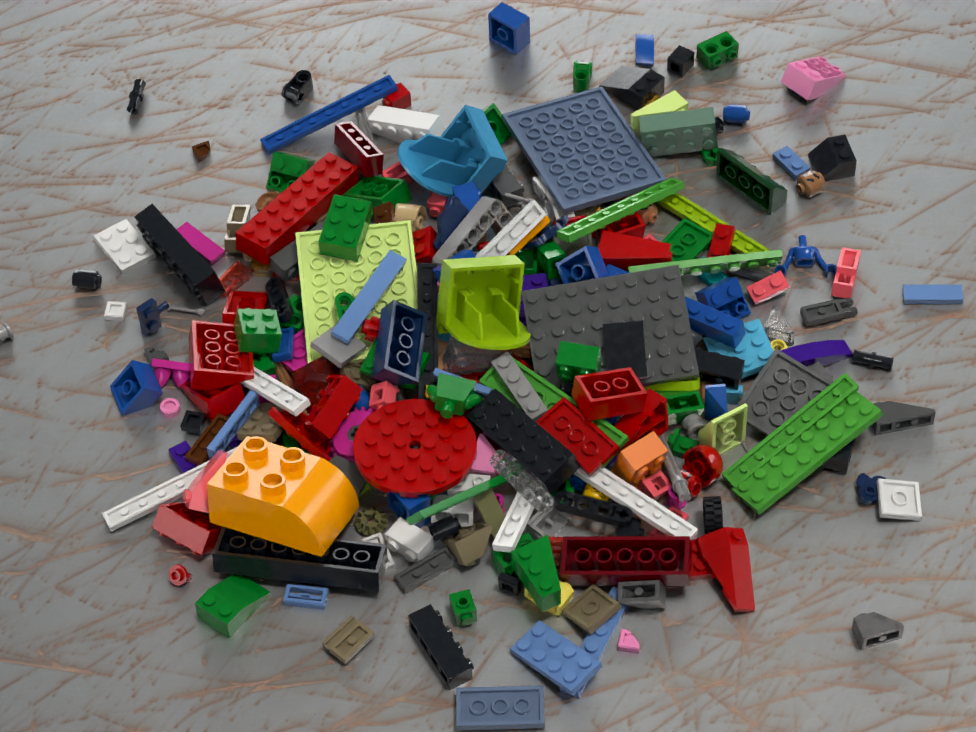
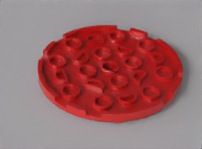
(390, 464)

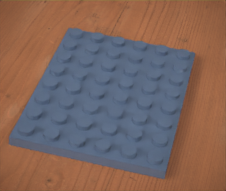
(583, 149)

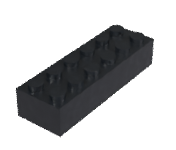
(179, 255)
(523, 440)

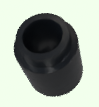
(86, 279)
(445, 528)

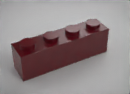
(358, 149)

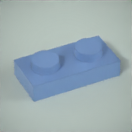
(790, 162)

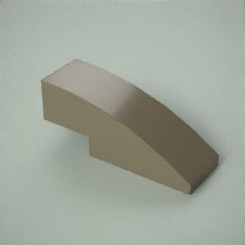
(238, 216)

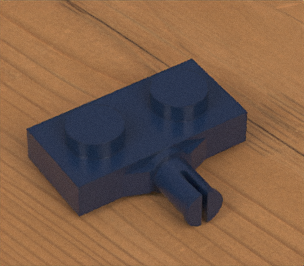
(149, 316)

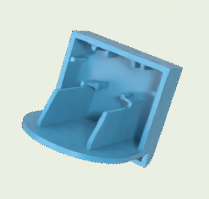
(459, 156)

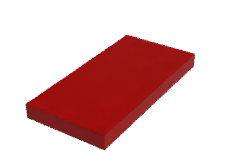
(578, 435)

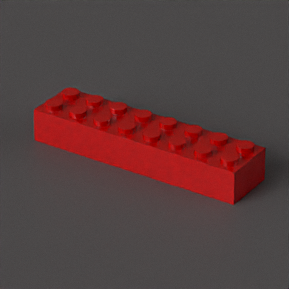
(296, 208)

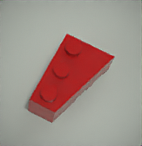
(333, 406)
(651, 419)

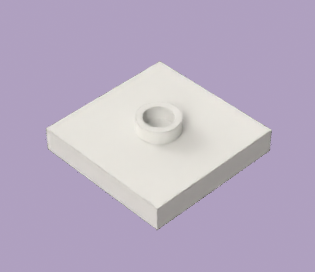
(899, 499)

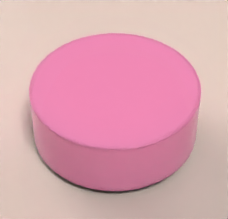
(170, 407)

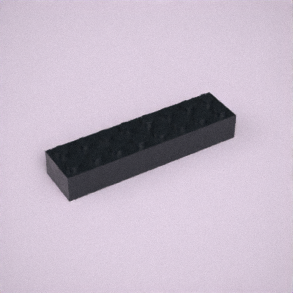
(343, 564)

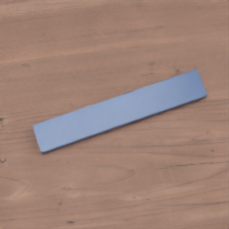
(368, 297)

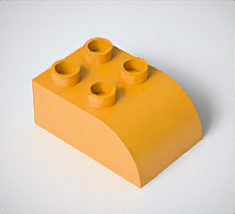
(281, 496)

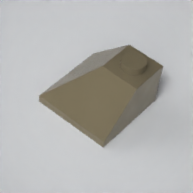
(469, 543)

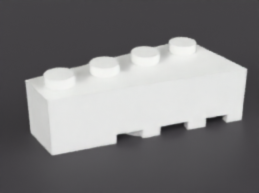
(403, 124)

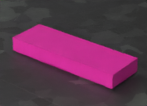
(202, 244)

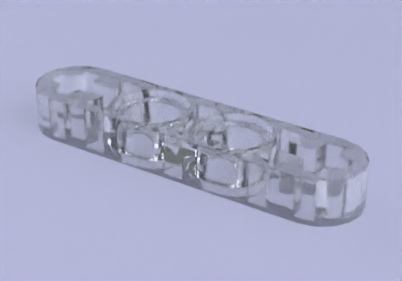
(505, 464)

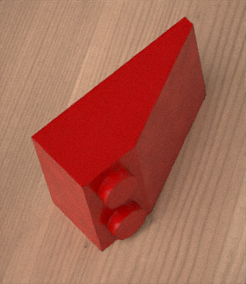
(243, 300)
(220, 400)

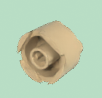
(412, 212)

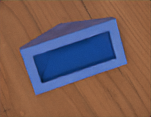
(715, 401)

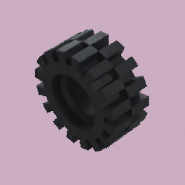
(712, 513)

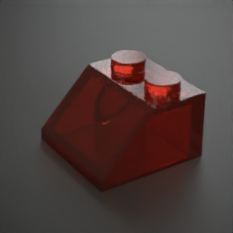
(312, 378)

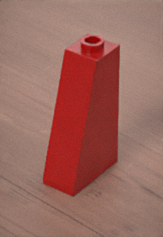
(629, 250)

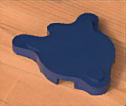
(449, 220)
(547, 233)

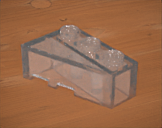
(466, 359)

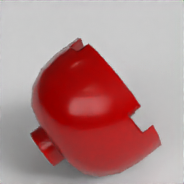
(704, 462)

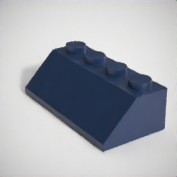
(399, 344)

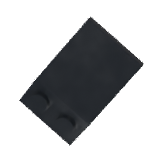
(634, 85)

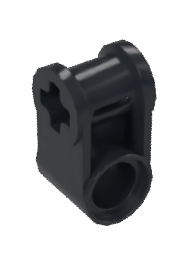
(298, 87)

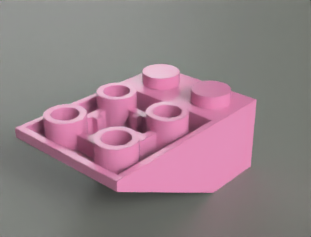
(811, 77)

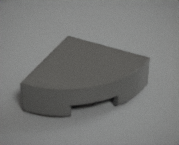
(156, 354)

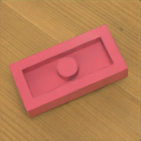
(767, 288)

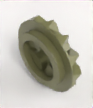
(371, 528)

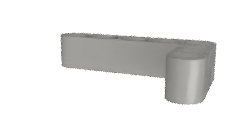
(485, 214)

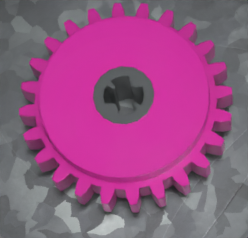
(342, 442)

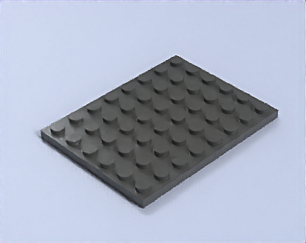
(580, 309)

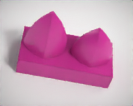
(164, 368)

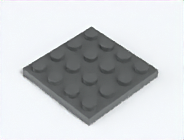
(780, 392)

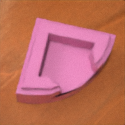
(628, 642)

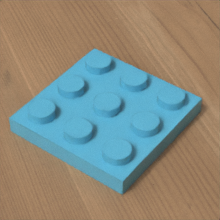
(753, 348)

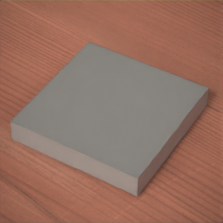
(336, 350)

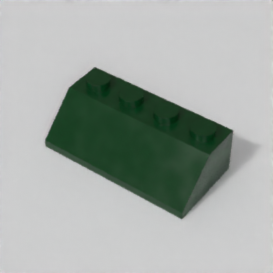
(750, 181)

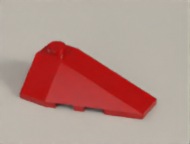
(729, 559)

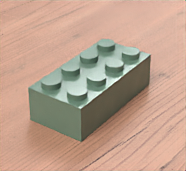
(679, 132)

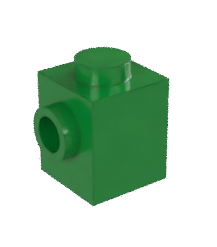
(463, 607)

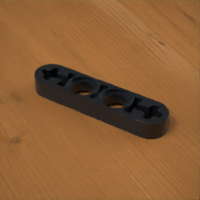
(279, 299)
(592, 511)

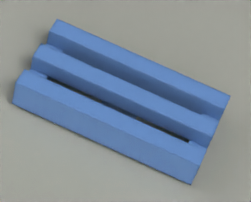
(305, 599)

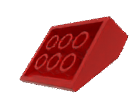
(216, 356)

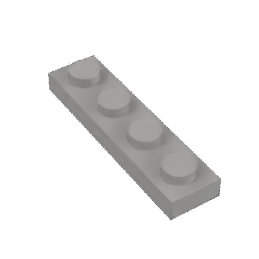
(519, 386)

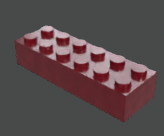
(626, 559)

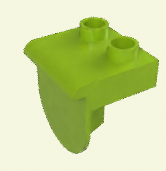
(482, 302)

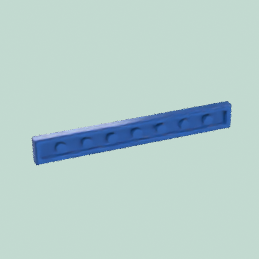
(329, 114)

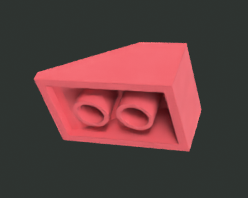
(197, 495)

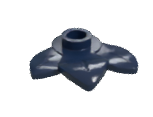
(868, 488)

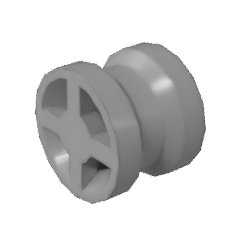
(692, 424)

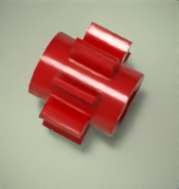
(370, 328)

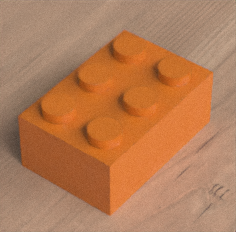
(640, 460)

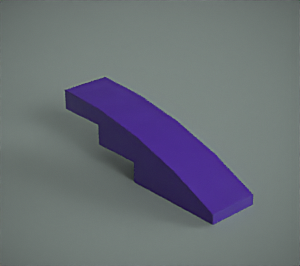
(825, 352)

